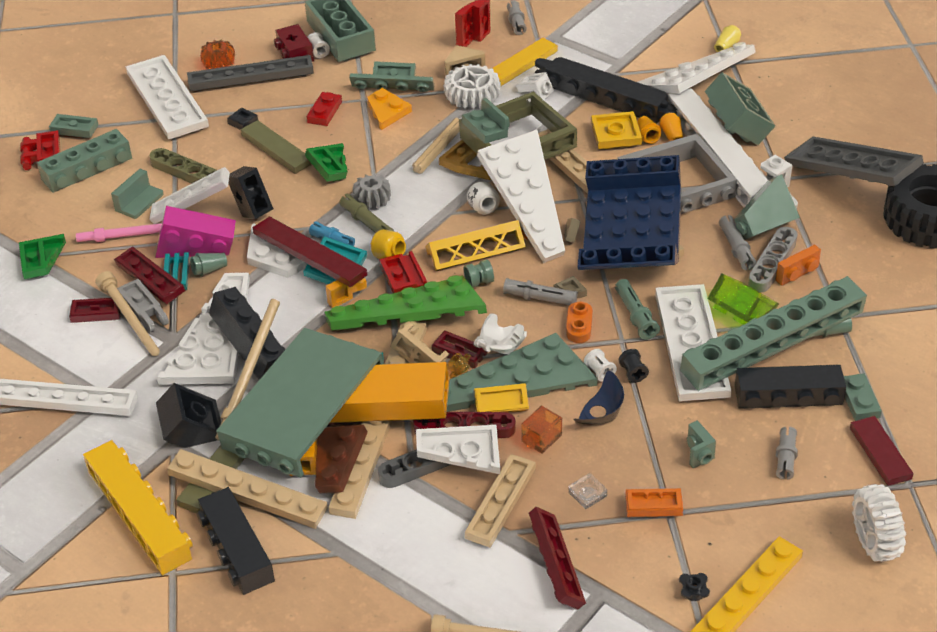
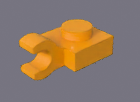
(339, 293)

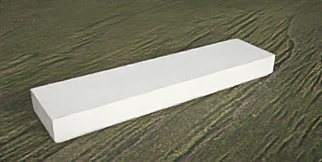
(191, 194)

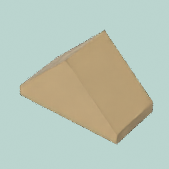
(463, 56)

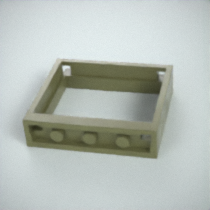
(559, 141)

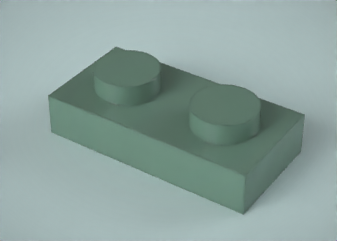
(74, 125)
(861, 397)

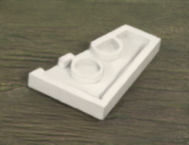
(461, 446)

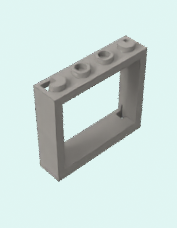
(687, 148)

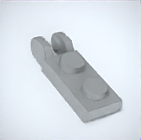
(143, 304)

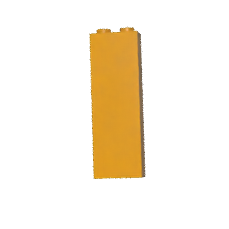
(399, 394)

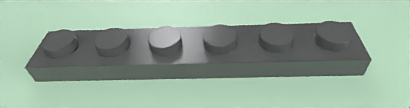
(250, 73)

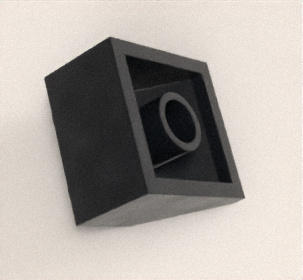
(187, 417)

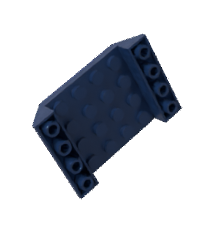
(632, 213)

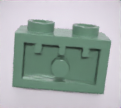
(488, 122)

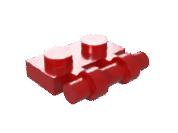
(45, 144)

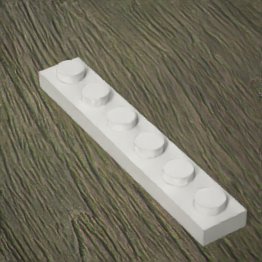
(67, 397)

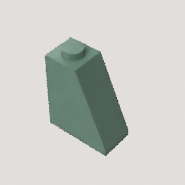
(767, 209)

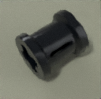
(635, 368)

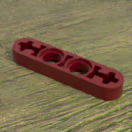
(467, 418)

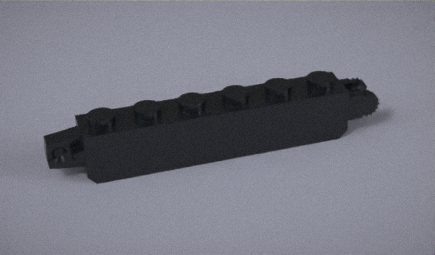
(605, 88)

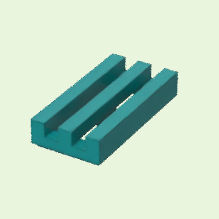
(176, 260)

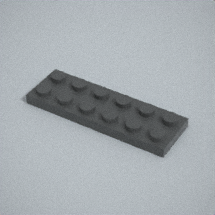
(854, 160)

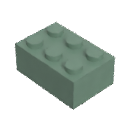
(739, 109)

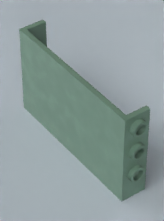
(296, 400)

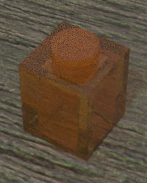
(541, 429)

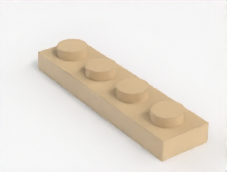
(500, 500)

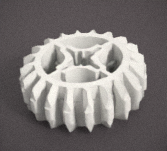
(470, 85)
(879, 522)

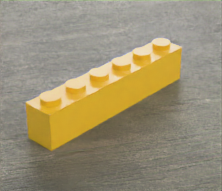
(138, 507)

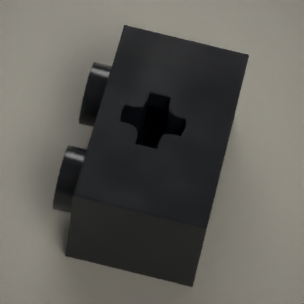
(249, 192)

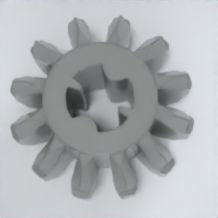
(372, 191)

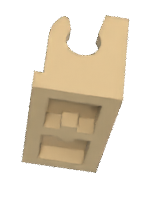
(413, 349)

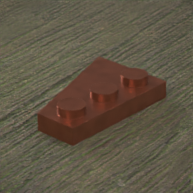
(336, 456)

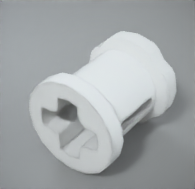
(320, 47)
(599, 364)

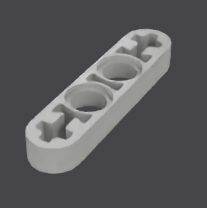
(771, 258)

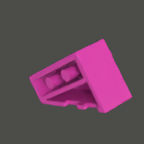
(194, 233)

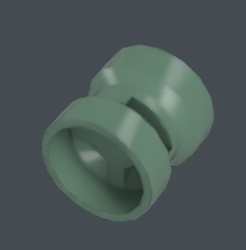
(479, 273)

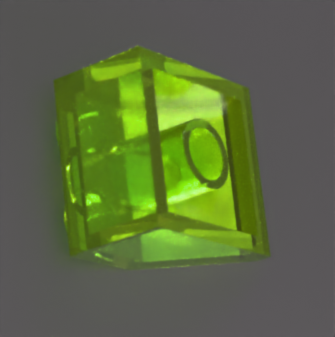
(740, 299)

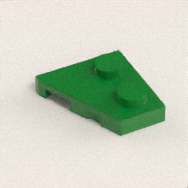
(328, 161)
(40, 255)

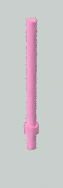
(101, 234)

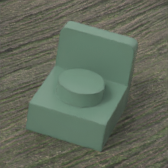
(701, 445)

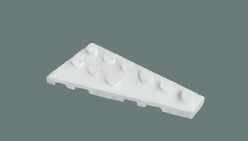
(205, 351)

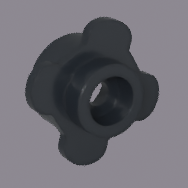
(691, 592)

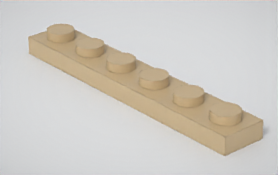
(248, 488)

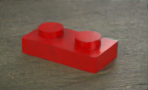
(324, 108)

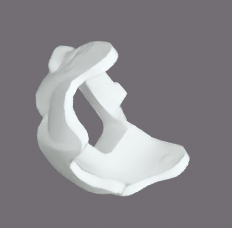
(498, 338)

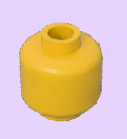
(387, 244)

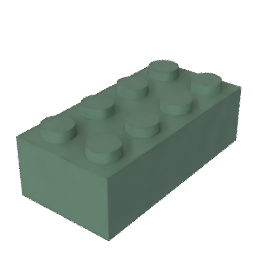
(341, 27)

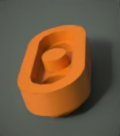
(579, 322)

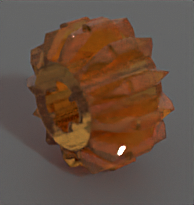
(217, 54)

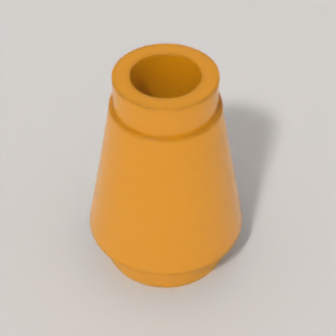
(671, 126)
(649, 130)

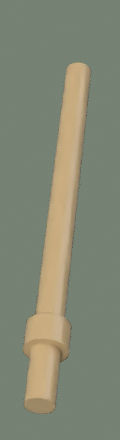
(251, 359)

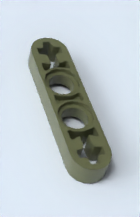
(165, 160)

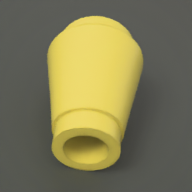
(728, 37)

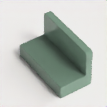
(135, 195)

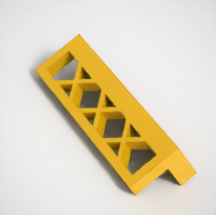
(470, 239)

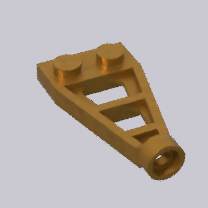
(458, 159)

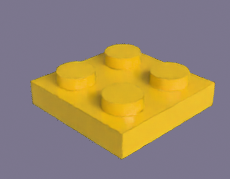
(616, 130)

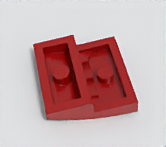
(472, 22)

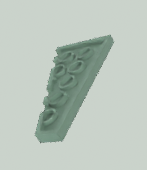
(541, 365)

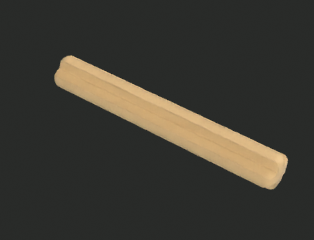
(436, 146)

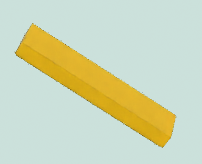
(524, 60)

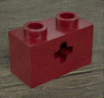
(293, 42)

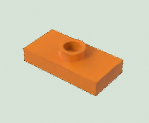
(654, 502)

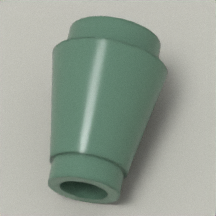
(207, 262)

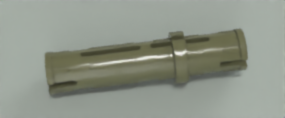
(360, 212)

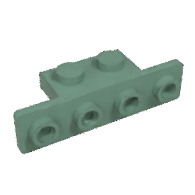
(392, 76)

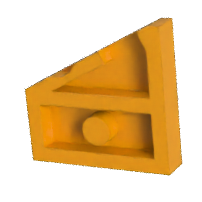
(387, 107)

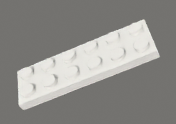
(167, 97)
(686, 325)

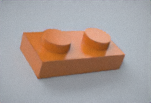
(798, 265)

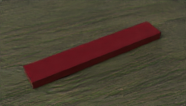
(310, 251)

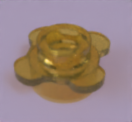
(458, 364)

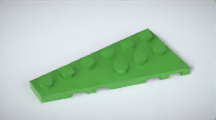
(410, 304)

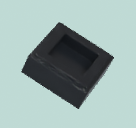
(242, 118)

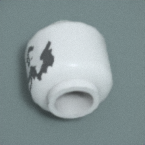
(483, 198)

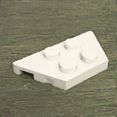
(271, 258)

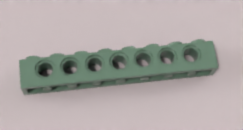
(772, 333)

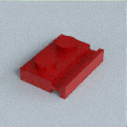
(402, 272)

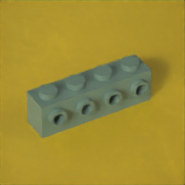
(84, 160)

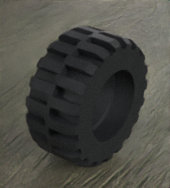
(912, 207)

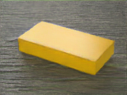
(501, 398)

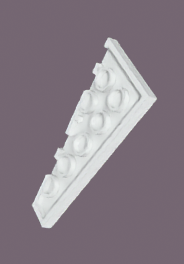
(694, 72)
(523, 182)

